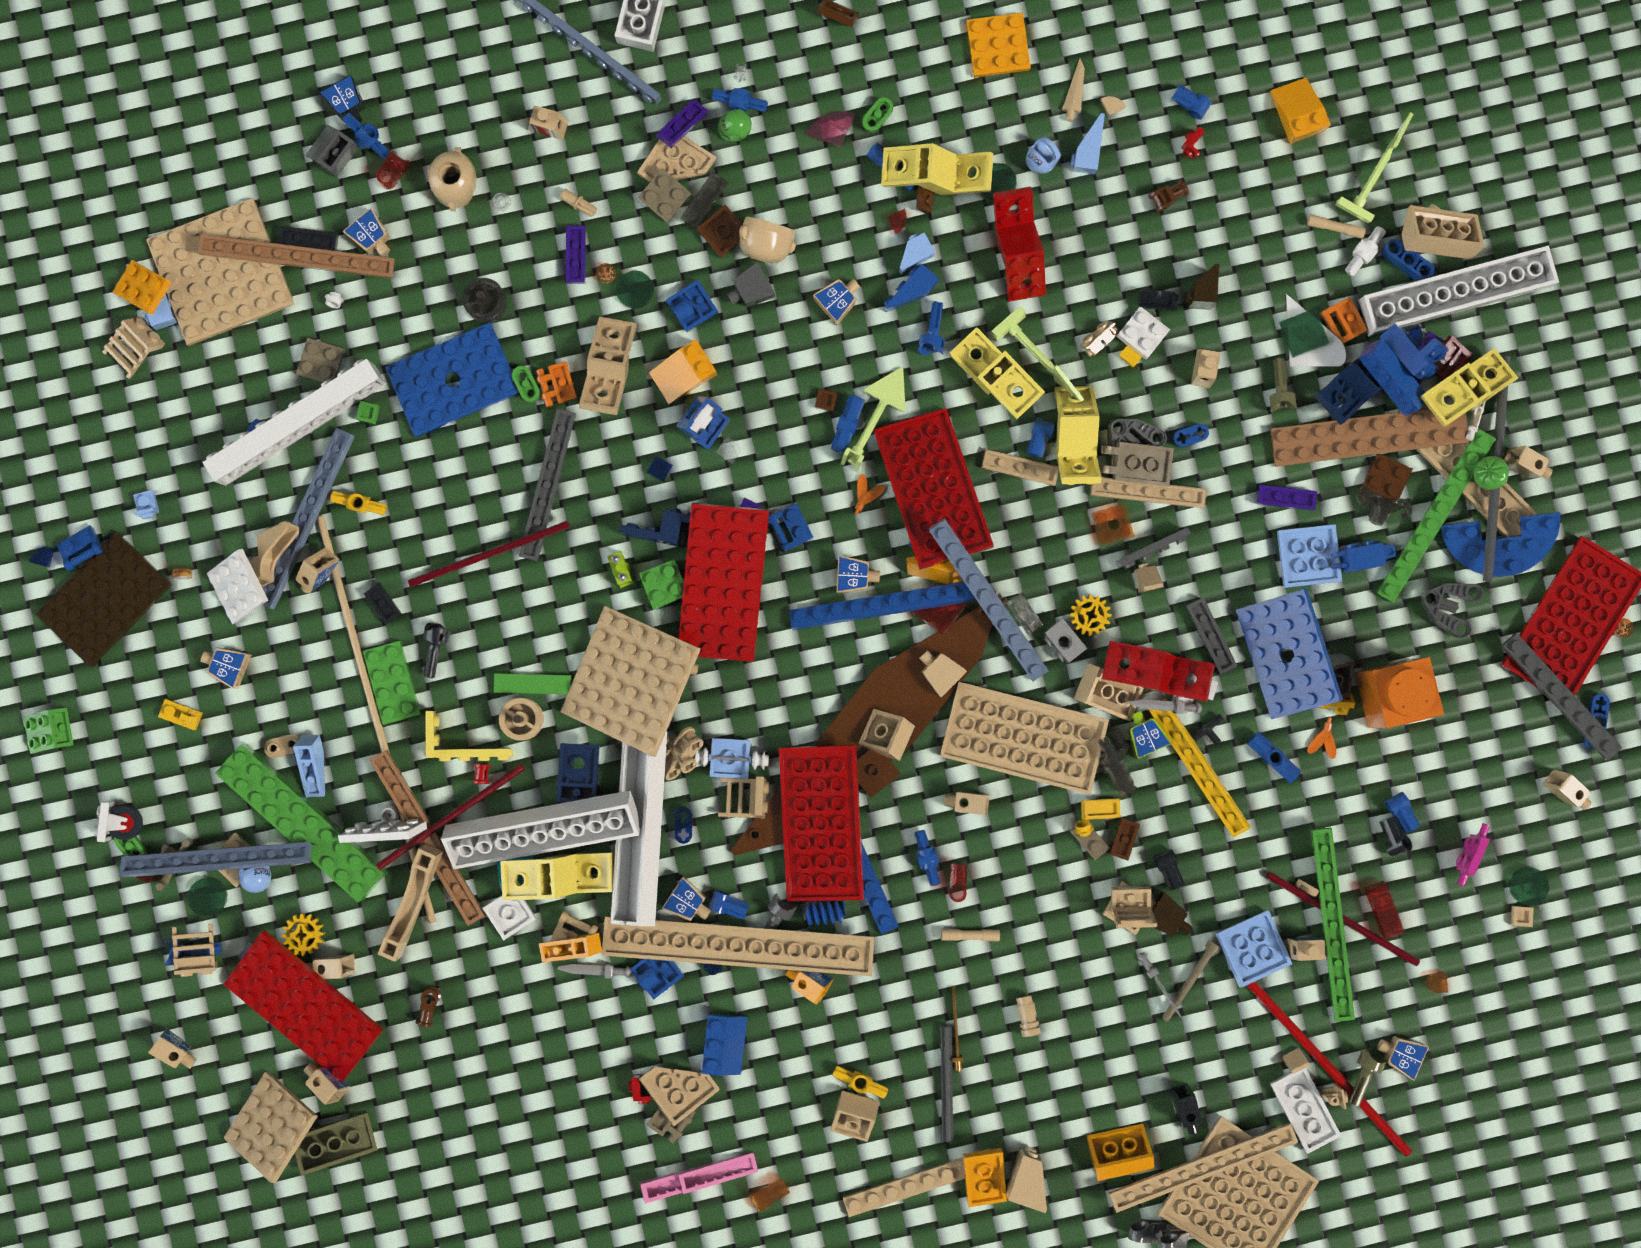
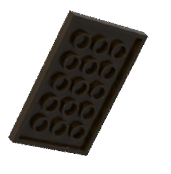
(104, 599)

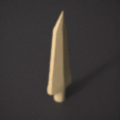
(1074, 97)

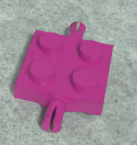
(1472, 854)

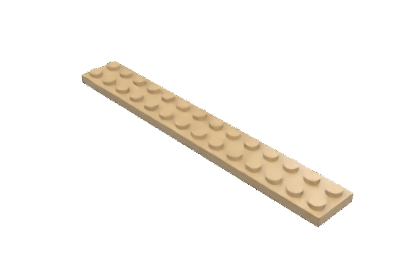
(741, 947)

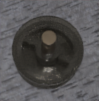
(484, 300)

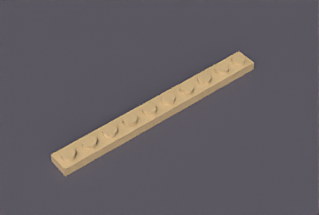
(1203, 1167)

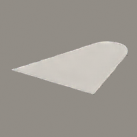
(1328, 355)

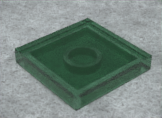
(1304, 333)

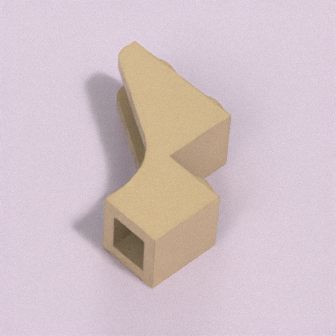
(270, 547)

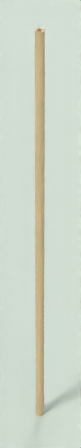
(365, 680)

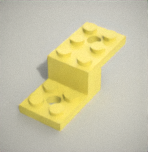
(996, 373)
(1469, 387)

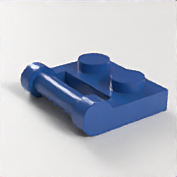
(795, 524)
(75, 546)

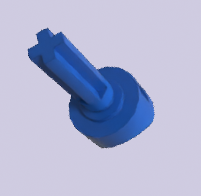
(932, 341)
(187, 953)

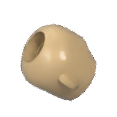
(456, 194)
(766, 240)

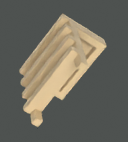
(139, 338)
(758, 805)
(1132, 907)
(189, 965)

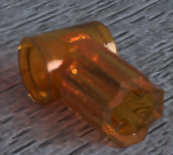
(765, 1196)

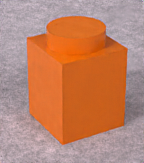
(1385, 699)

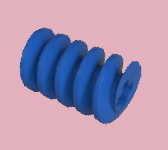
(825, 912)

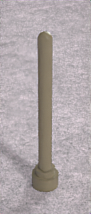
(1210, 950)

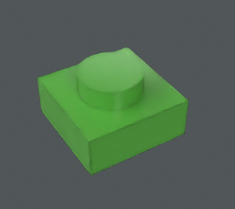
(367, 412)

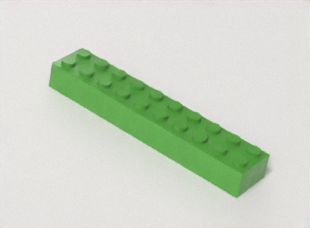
(300, 821)

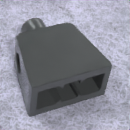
(751, 287)

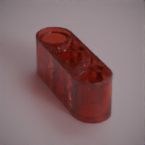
(1384, 910)

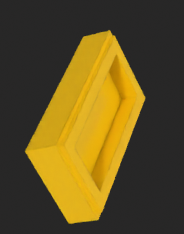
(1100, 809)

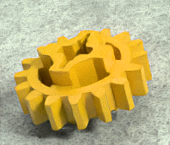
(1095, 603)
(303, 942)

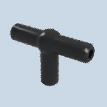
(1207, 729)

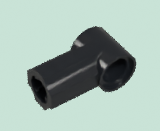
(1397, 842)
(1167, 864)

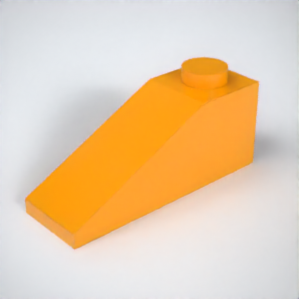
(570, 947)

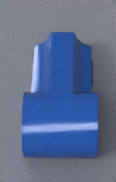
(1194, 103)
(1041, 433)
(1400, 807)
(724, 903)

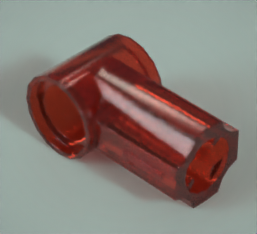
(958, 879)

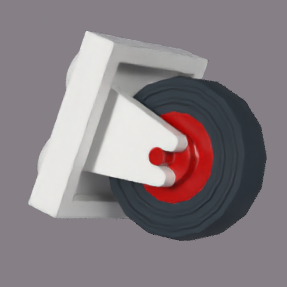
(119, 822)

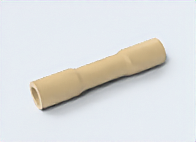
(1347, 229)
(983, 935)

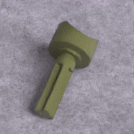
(1281, 398)
(1369, 1066)

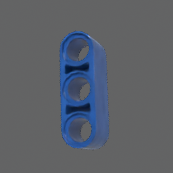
(1397, 260)

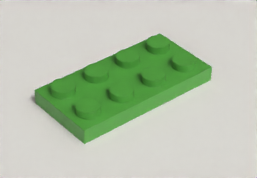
(391, 682)

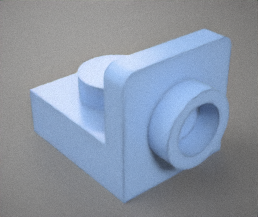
(146, 504)

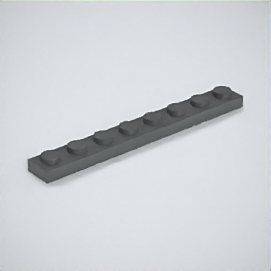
(548, 481)
(1561, 696)

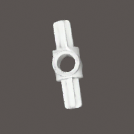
(1365, 251)

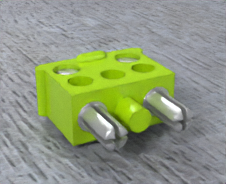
(620, 569)

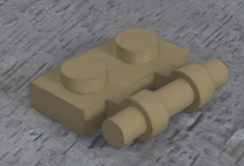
(661, 1124)

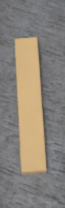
(1150, 493)

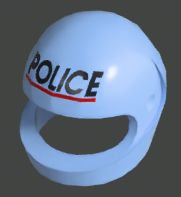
(1039, 158)
(255, 878)

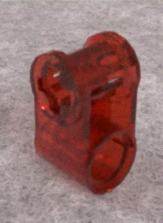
(394, 167)

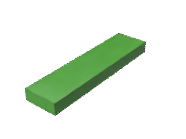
(532, 683)

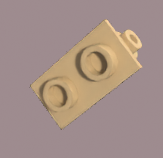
(1105, 331)
(1335, 1096)

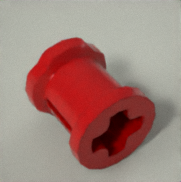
(481, 773)

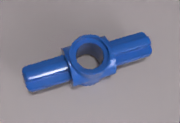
(739, 99)
(366, 136)
(927, 857)

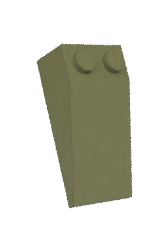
(335, 1143)

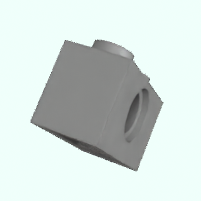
(1074, 646)

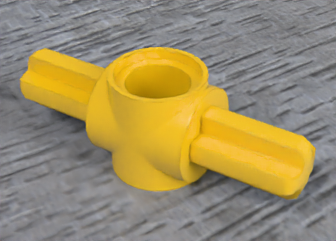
(349, 502)
(870, 1086)

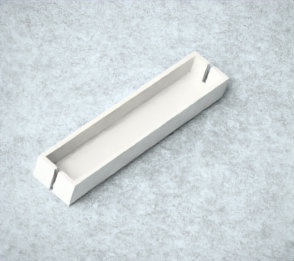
(638, 856)

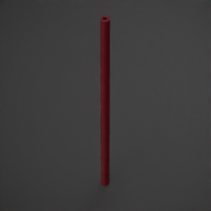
(489, 553)
(449, 817)
(1347, 921)

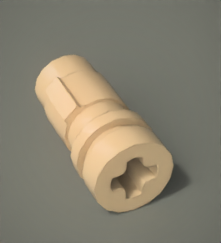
(1027, 1014)

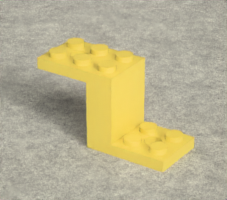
(937, 169)
(1077, 436)
(557, 876)

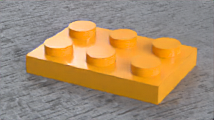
(142, 287)
(984, 1177)

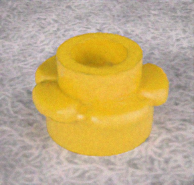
(1083, 828)

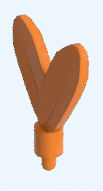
(866, 497)
(1325, 737)

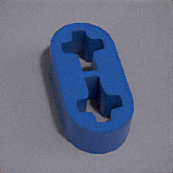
(1189, 431)

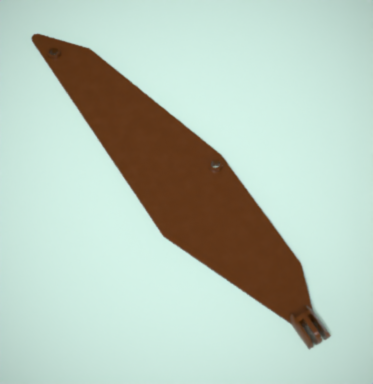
(892, 688)

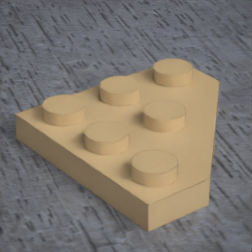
(681, 161)
(678, 1091)

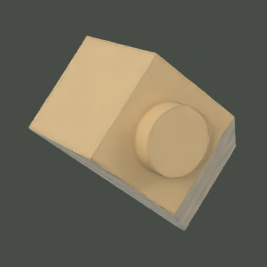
(1147, 578)

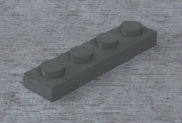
(1160, 545)
(1211, 636)

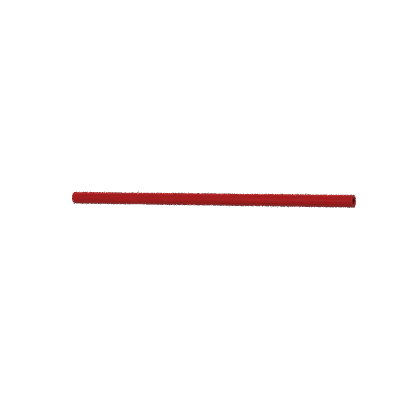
(1328, 1067)

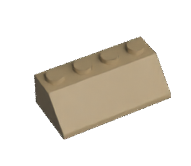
(1442, 232)

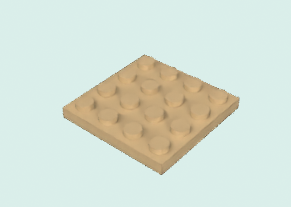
(270, 1127)

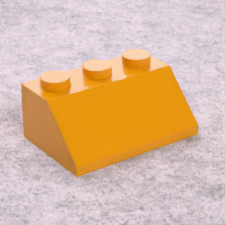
(1120, 1152)

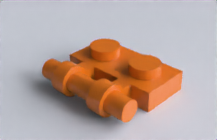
(562, 383)

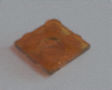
(1108, 535)

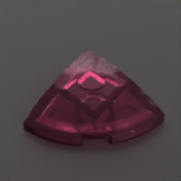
(832, 128)

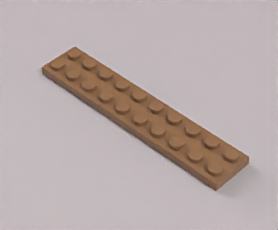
(1364, 437)

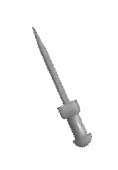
(1178, 706)
(607, 970)
(1152, 972)

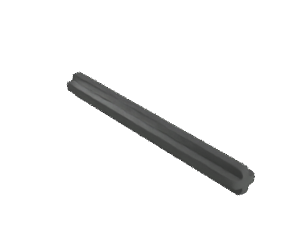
(946, 1083)

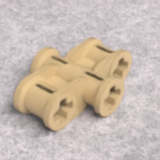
(680, 752)

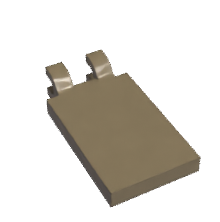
(1139, 463)

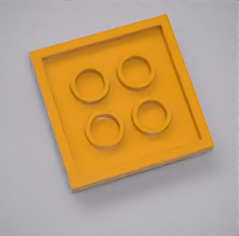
(998, 45)

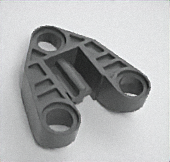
(1139, 428)
(1443, 620)
(1158, 1232)

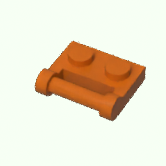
(1348, 318)

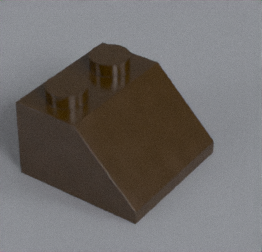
(1204, 291)

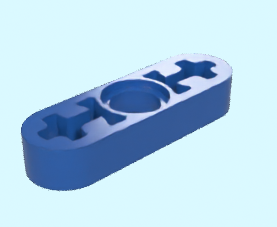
(1604, 715)

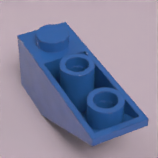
(915, 288)

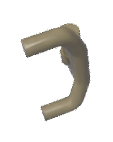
(168, 849)

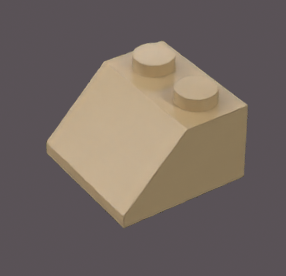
(886, 734)
(855, 1116)

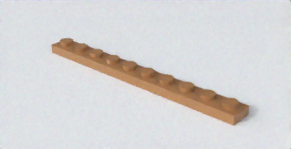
(296, 256)
(411, 809)

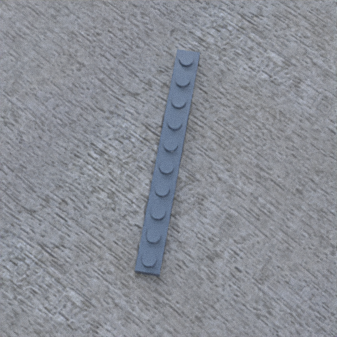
(592, 50)
(309, 511)
(988, 599)
(215, 859)

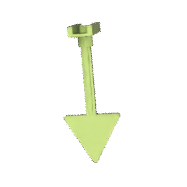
(1356, 207)
(1010, 325)
(889, 392)

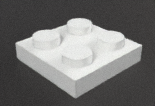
(1143, 333)
(509, 915)

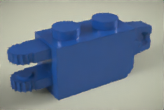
(1363, 557)

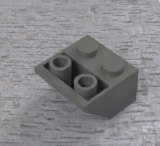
(332, 150)

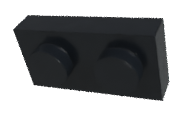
(382, 603)

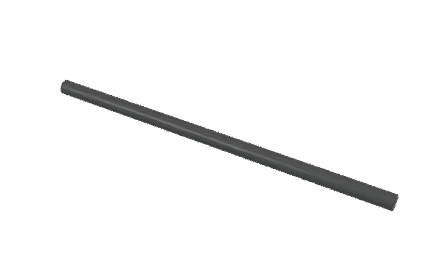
(1494, 494)

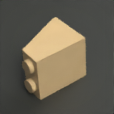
(1027, 1181)

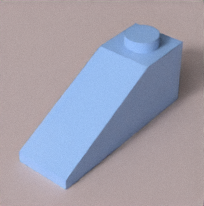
(1087, 154)
(310, 762)

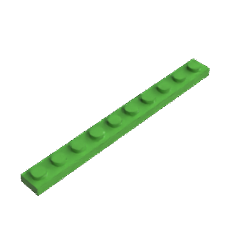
(1435, 516)
(1333, 924)

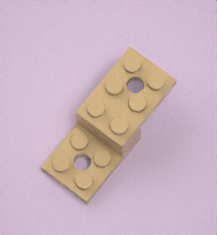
(607, 365)

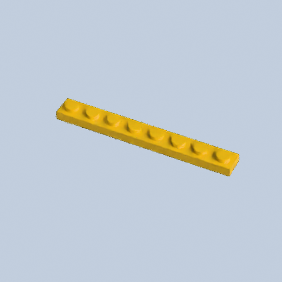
(1201, 771)

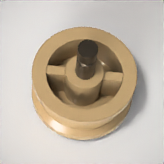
(521, 719)

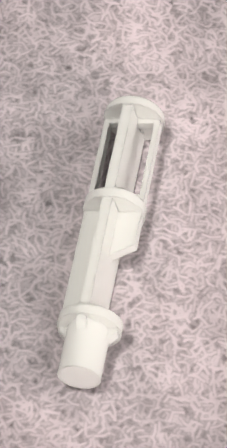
(1474, 422)

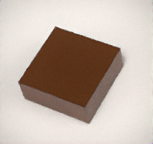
(825, 400)

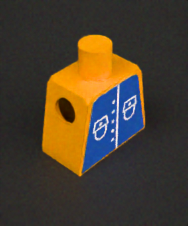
(810, 984)

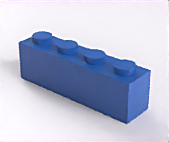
(1392, 376)

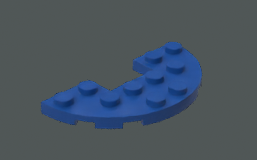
(1512, 553)

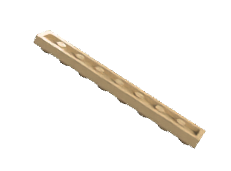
(905, 1187)

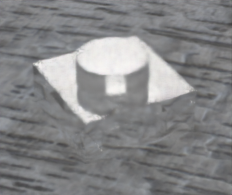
(729, 450)

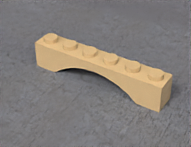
(406, 916)

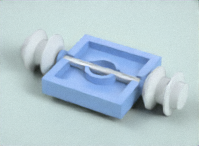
(731, 758)

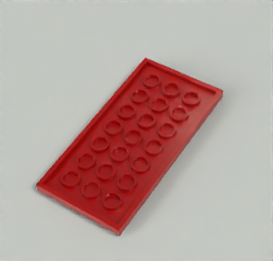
(932, 484)
(723, 580)
(1579, 613)
(821, 823)
(303, 1006)

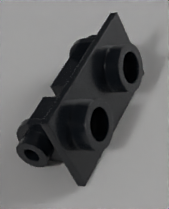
(1149, 299)

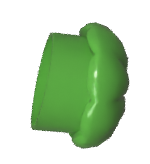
(1491, 473)

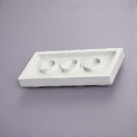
(379, 831)
(1305, 1110)

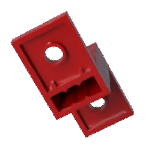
(1019, 244)
(1158, 671)

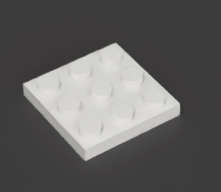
(237, 586)

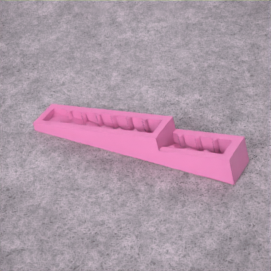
(698, 1177)

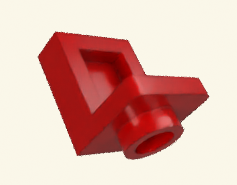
(1188, 146)
(635, 1087)

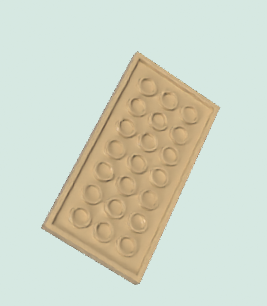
(1024, 738)

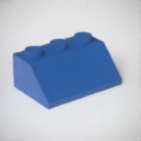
(724, 1044)

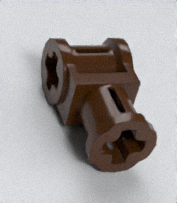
(1167, 196)
(428, 1006)

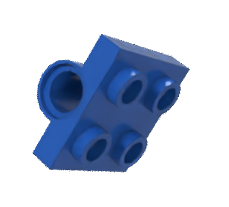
(692, 306)
(656, 975)

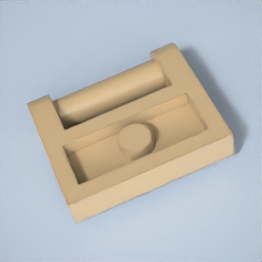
(562, 932)

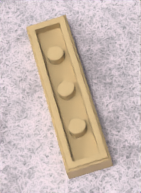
(1020, 467)

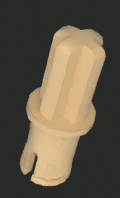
(578, 202)

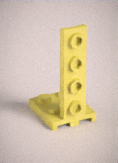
(433, 740)

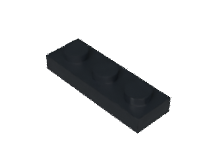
(308, 238)

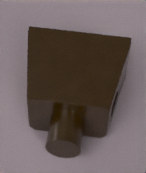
(1170, 916)

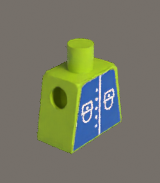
(1146, 735)

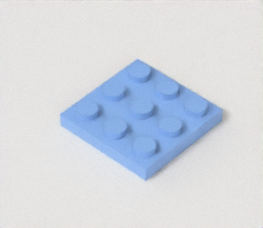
(1306, 556)
(1253, 948)

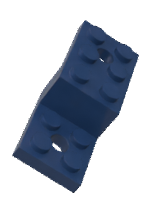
(1353, 386)
(670, 530)
(577, 783)

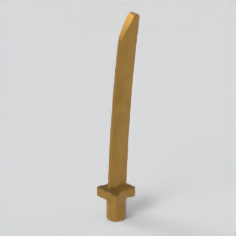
(957, 1059)

